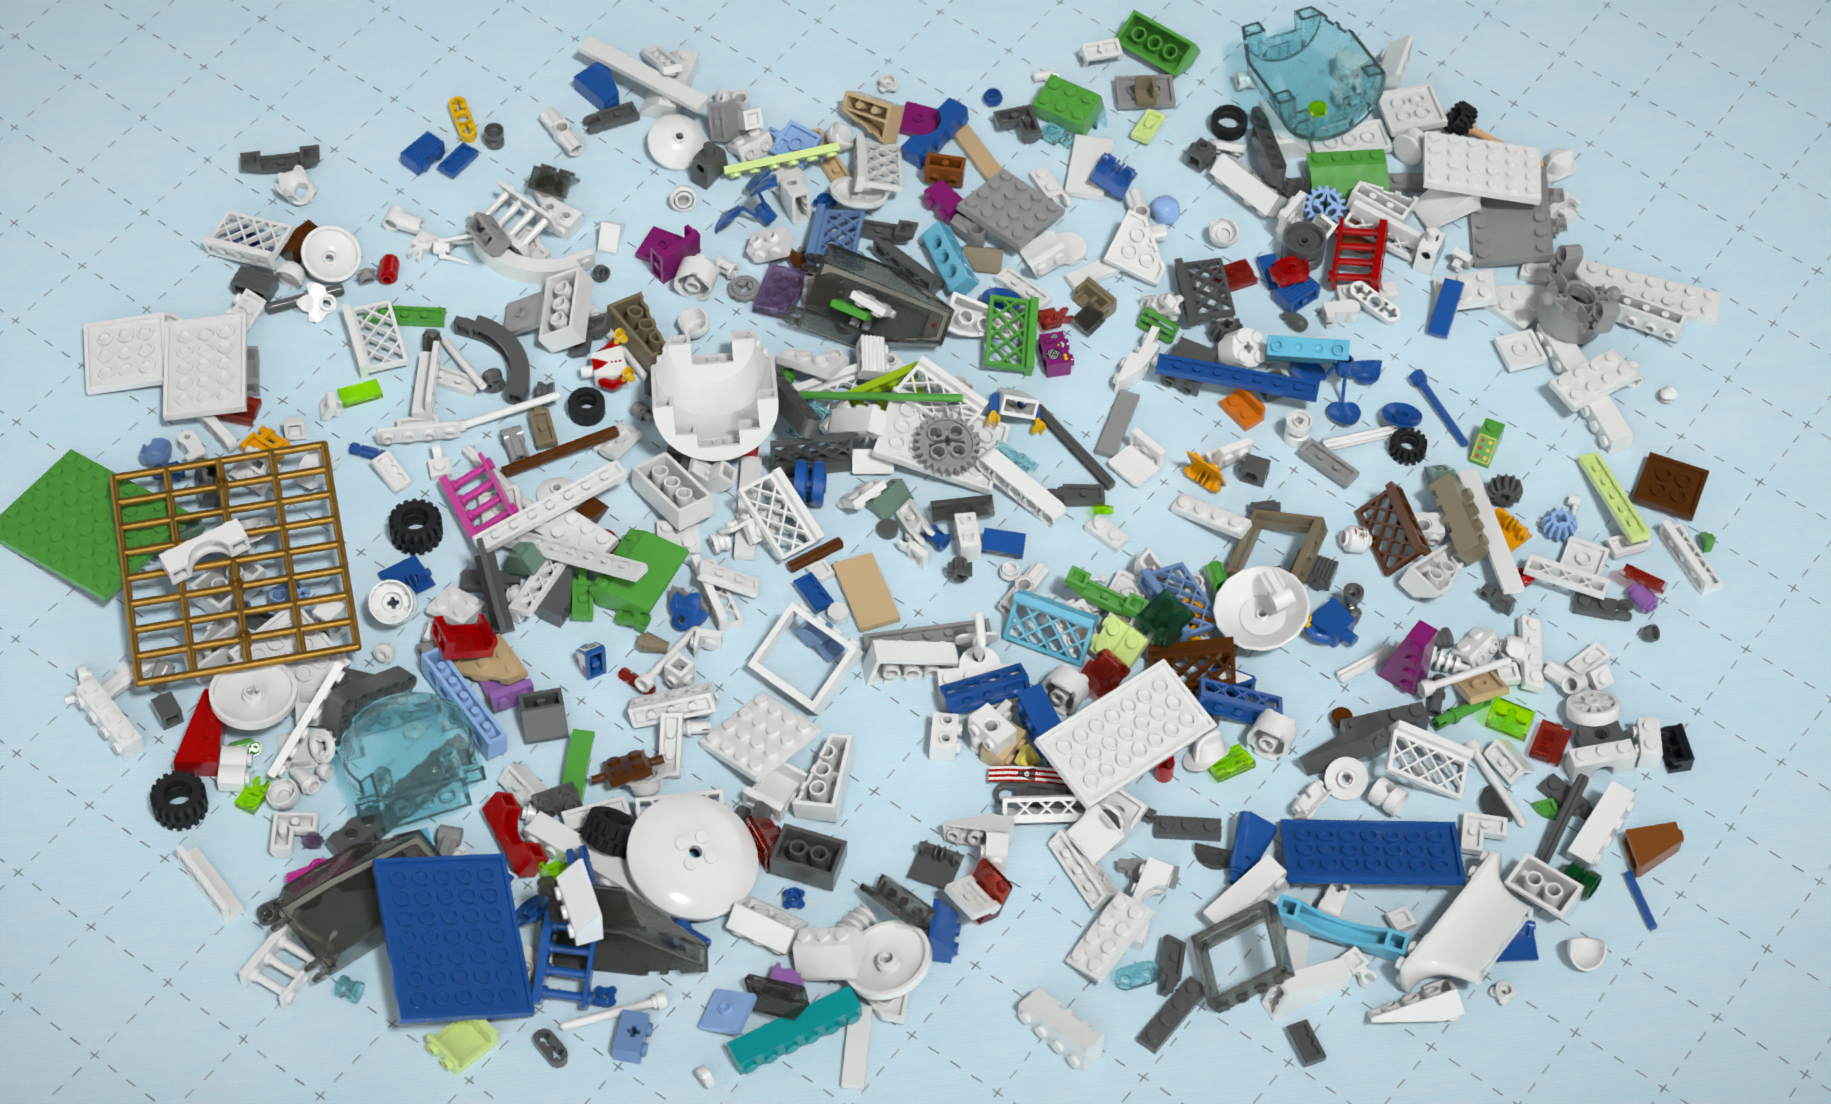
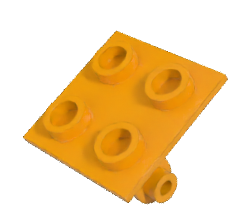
(1203, 472)
(1513, 531)

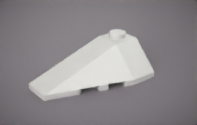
(972, 318)
(1433, 573)
(1434, 1003)

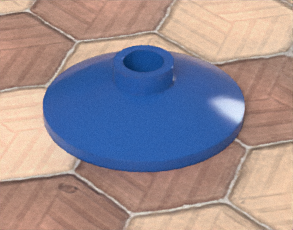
(1000, 292)
(1401, 415)
(532, 909)

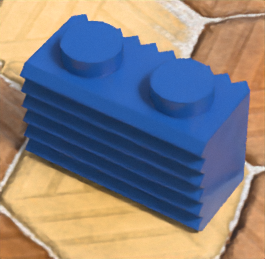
(423, 153)
(1297, 295)

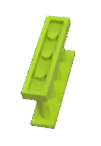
(884, 384)

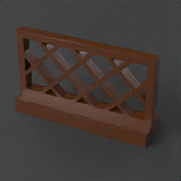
(1409, 525)
(1196, 650)

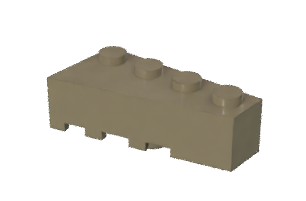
(643, 337)
(1461, 518)

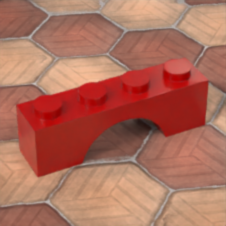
(503, 814)

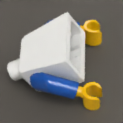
(1015, 404)

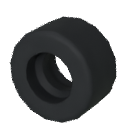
(586, 416)

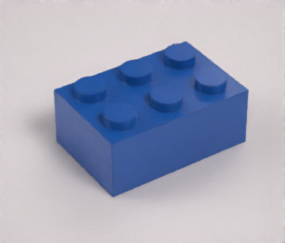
(1036, 712)

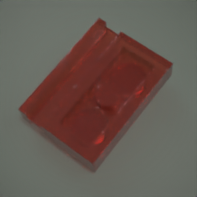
(1238, 275)
(244, 418)
(1550, 742)

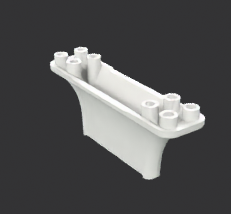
(1469, 932)

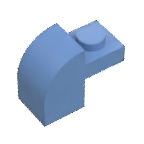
(825, 644)

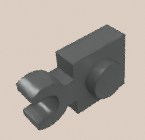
(1502, 603)

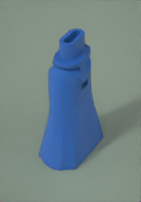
(1251, 840)

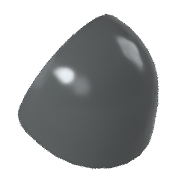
(760, 809)

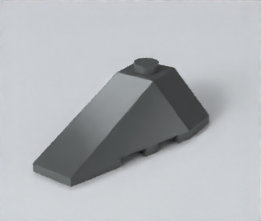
(1360, 742)

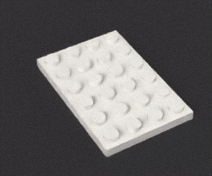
(1481, 168)
(205, 366)
(898, 442)

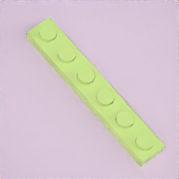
(790, 158)
(1614, 497)

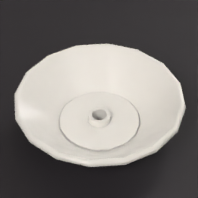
(1243, 601)

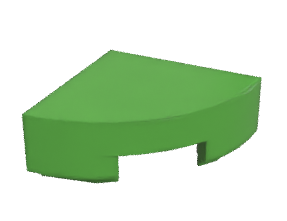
(1707, 541)
(1546, 808)

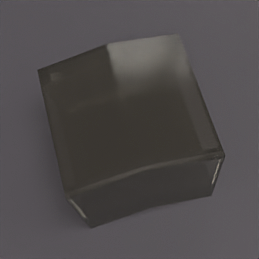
(1088, 320)

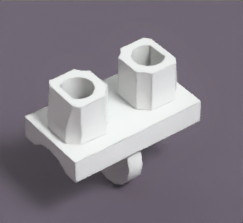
(1166, 306)

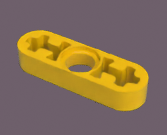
(461, 126)

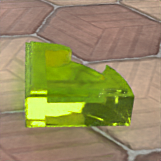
(1103, 509)

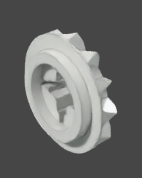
(316, 745)

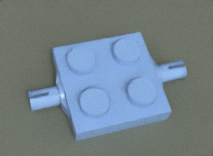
(795, 138)

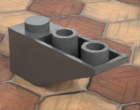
(557, 603)

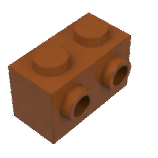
(945, 168)

